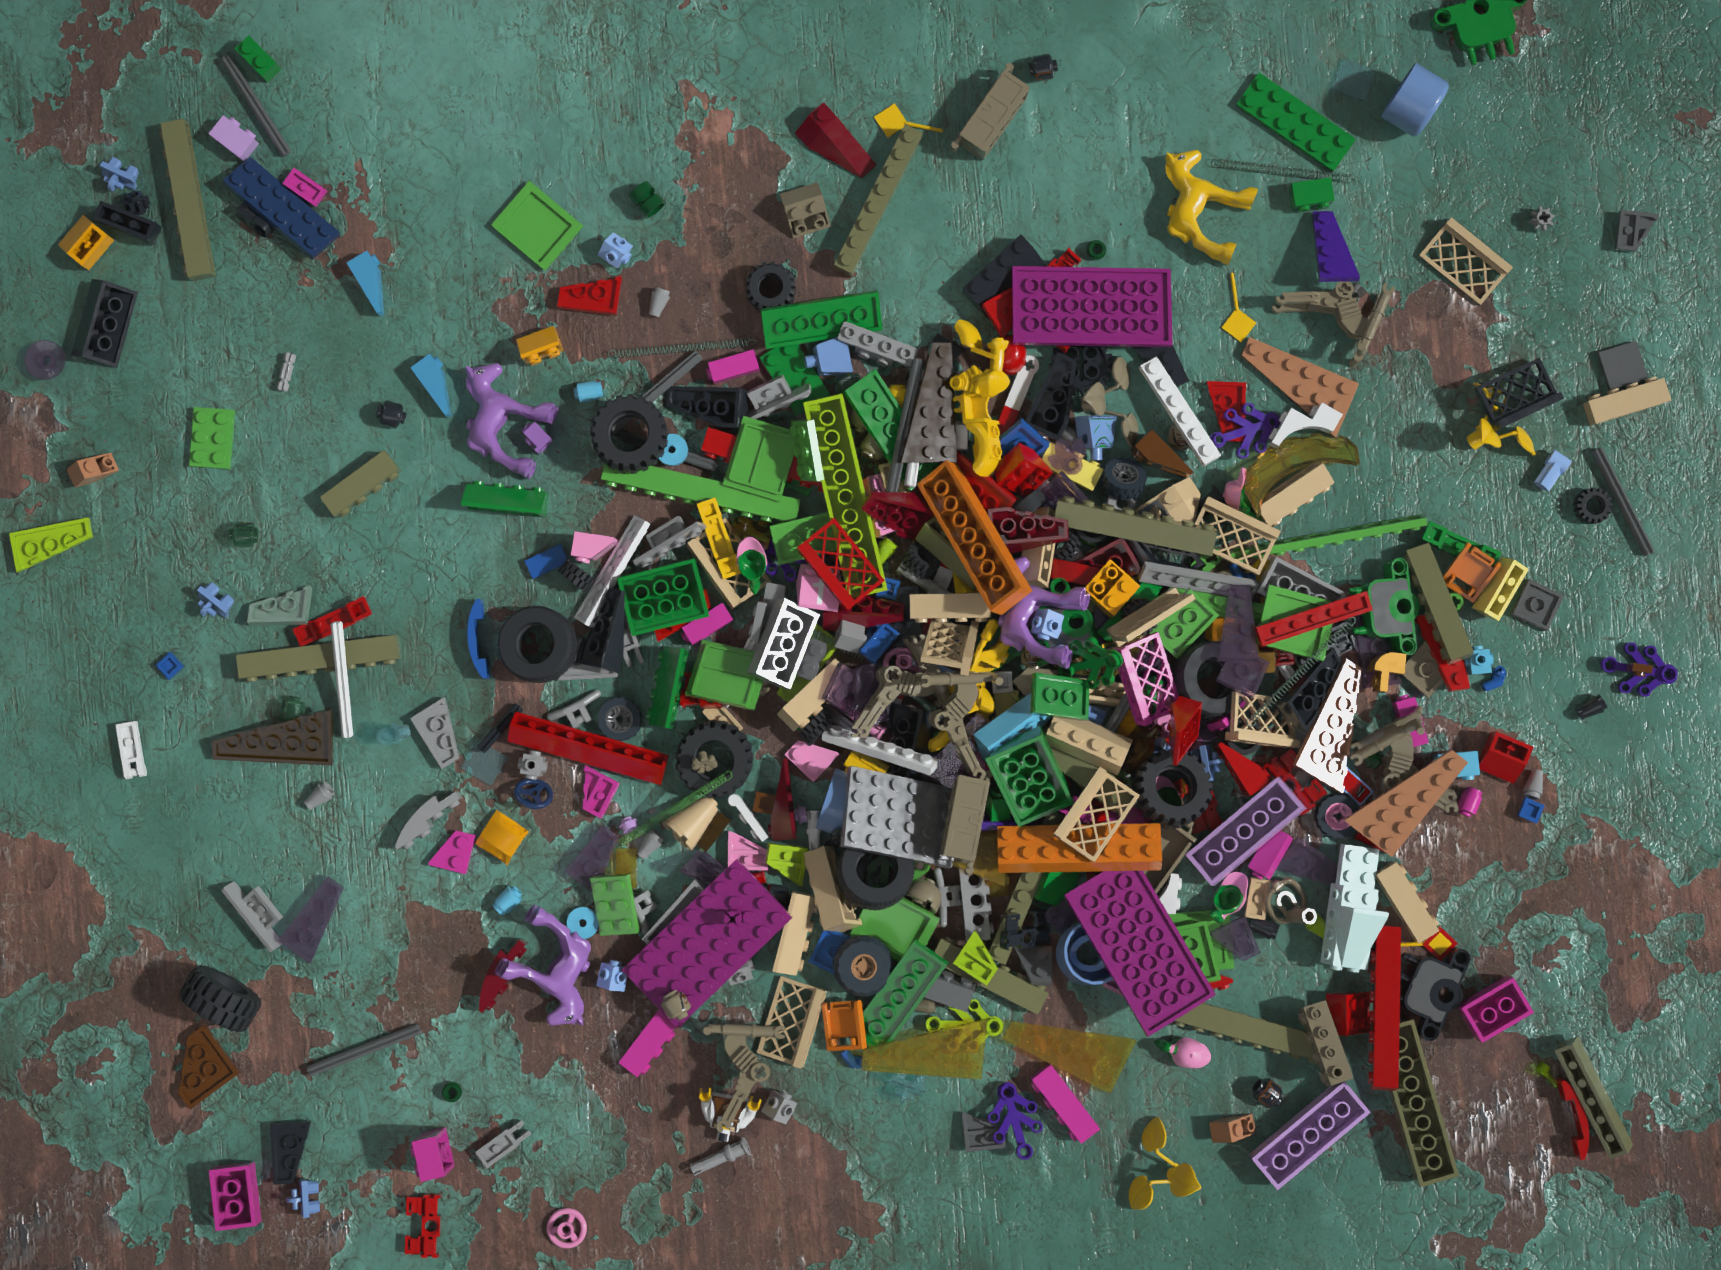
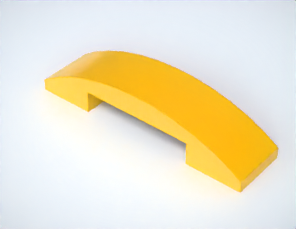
(718, 538)

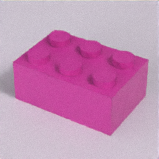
(1495, 1009)
(432, 1154)
(235, 1196)

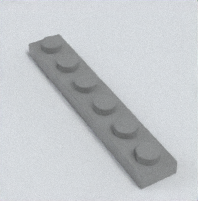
(1195, 579)

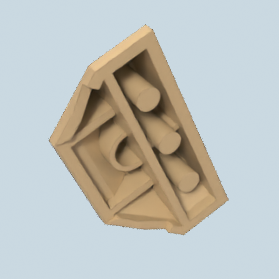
(1179, 500)

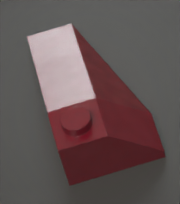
(830, 138)
(899, 511)
(1027, 530)
(1113, 548)
(866, 612)
(783, 819)

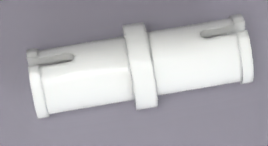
(813, 833)

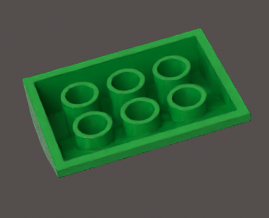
(663, 597)
(668, 687)
(1030, 777)

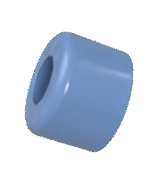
(1415, 100)
(833, 807)
(1069, 964)

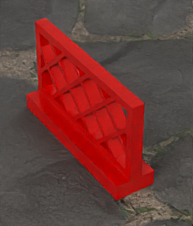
(824, 573)

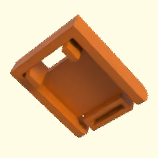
(1472, 568)
(844, 1020)

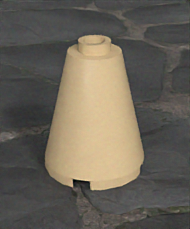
(692, 821)

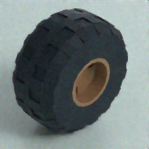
(862, 965)

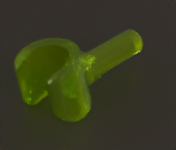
(1543, 1069)

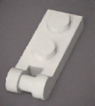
(130, 749)
(748, 817)

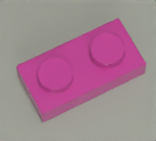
(304, 187)

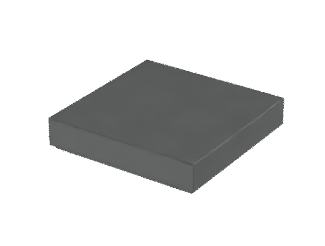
(1622, 365)
(1537, 605)

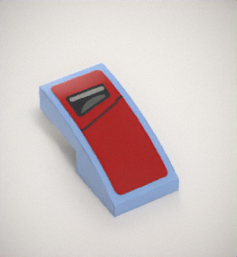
(1356, 788)

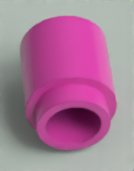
(1469, 801)

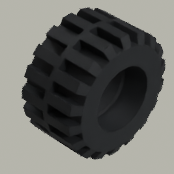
(770, 271)

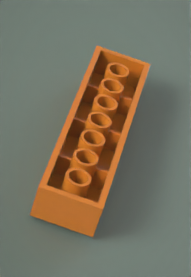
(974, 537)
(1037, 850)

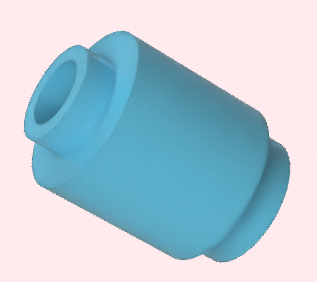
(588, 391)
(507, 900)

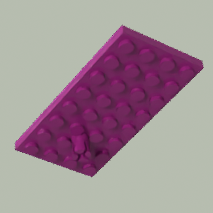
(1091, 306)
(709, 940)
(1140, 947)

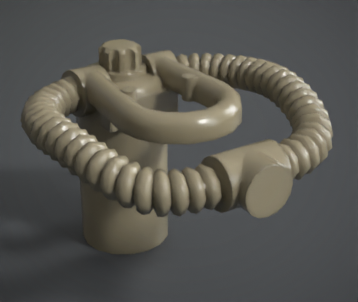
(1297, 914)

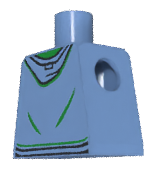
(1096, 433)

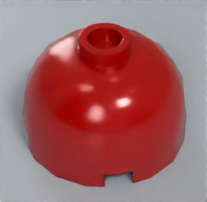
(1014, 357)

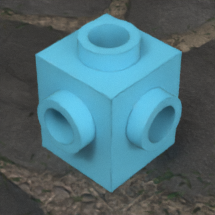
(1482, 665)

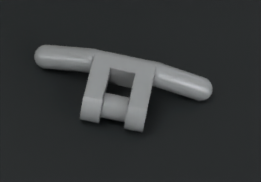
(578, 705)
(954, 889)
(650, 906)

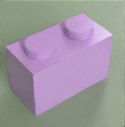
(234, 138)

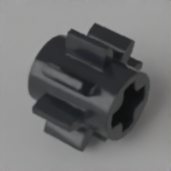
(136, 202)

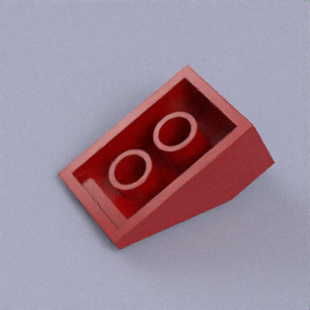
(1183, 726)
(1246, 773)

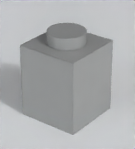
(850, 636)

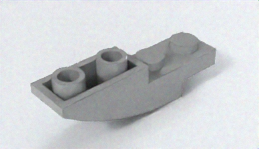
(420, 824)

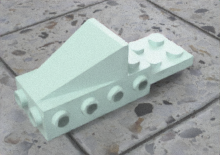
(1352, 912)

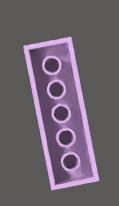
(1246, 831)
(1309, 1134)

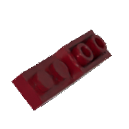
(494, 984)

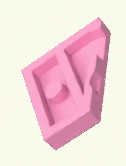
(811, 759)
(747, 852)

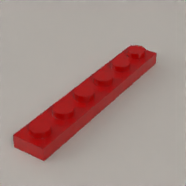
(1313, 618)

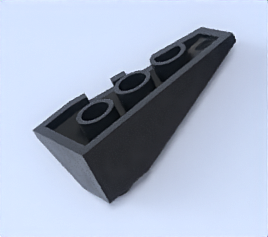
(715, 405)
(605, 641)

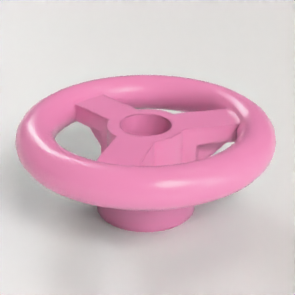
(905, 658)
(565, 1235)

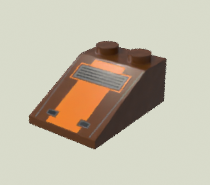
(1157, 454)

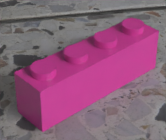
(648, 1044)
(1065, 1103)

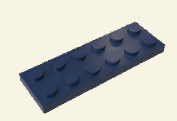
(281, 208)

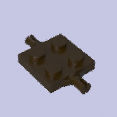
(1141, 746)

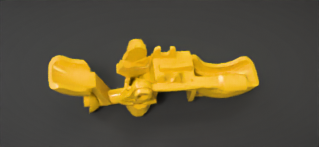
(978, 389)
(982, 661)

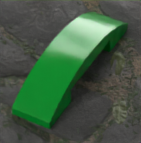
(1453, 543)
(1145, 591)

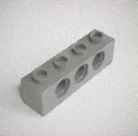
(969, 910)

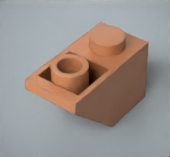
(92, 469)
(1232, 1128)

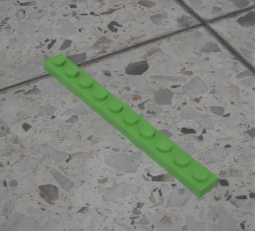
(1335, 537)

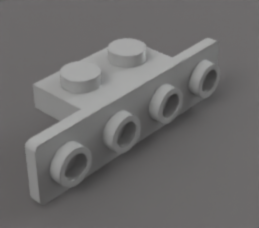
(876, 346)
(774, 395)
(668, 536)
(763, 610)
(257, 912)

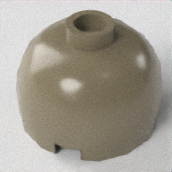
(924, 894)

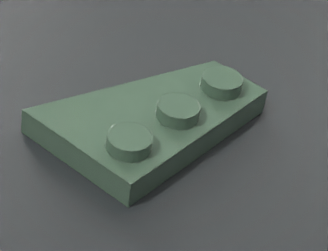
(284, 610)

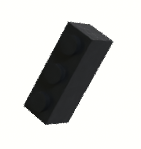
(127, 222)

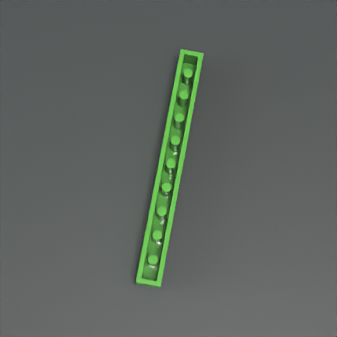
(699, 489)

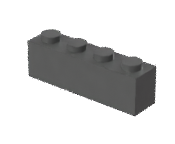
(952, 991)

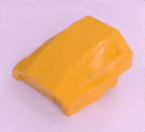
(501, 837)

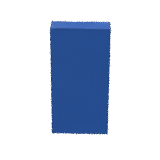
(546, 561)
(879, 643)

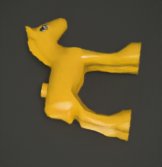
(1191, 202)

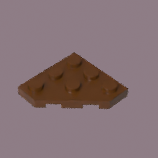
(204, 1067)

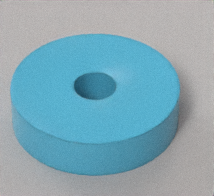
(679, 455)
(587, 914)

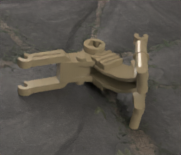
(1344, 308)
(899, 683)
(956, 708)
(1401, 754)
(743, 1059)

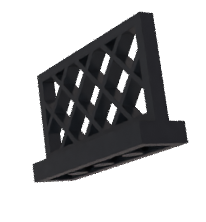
(1528, 407)
(1146, 554)

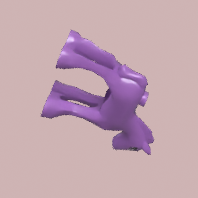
(493, 414)
(1019, 618)
(561, 973)

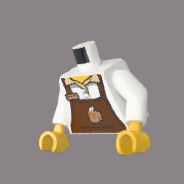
(715, 1105)

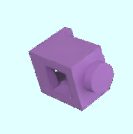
(537, 437)

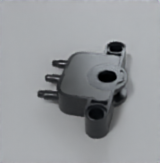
(1424, 984)

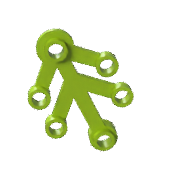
(967, 1019)

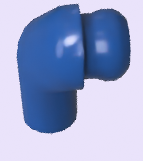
(1236, 571)
(1496, 680)
(853, 1061)

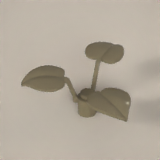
(1095, 400)

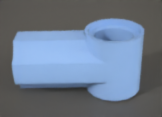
(1554, 466)

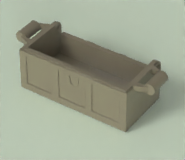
(992, 115)
(965, 820)
(1174, 846)

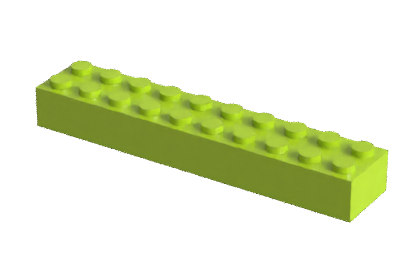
(845, 489)

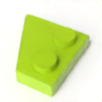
(787, 860)
(976, 960)

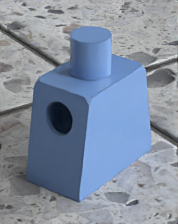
(830, 358)

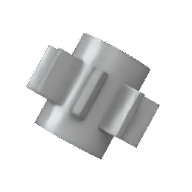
(1540, 223)

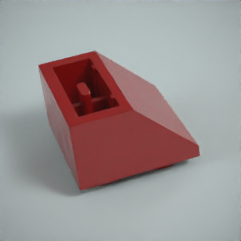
(1022, 470)
(1504, 756)
(1349, 1012)

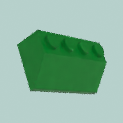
(505, 500)

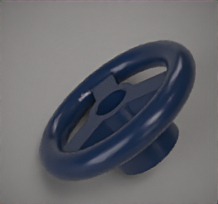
(531, 797)

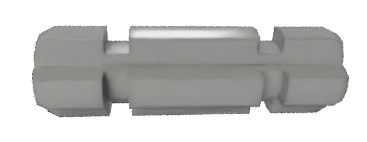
(286, 371)

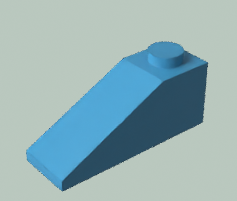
(369, 277)
(433, 379)

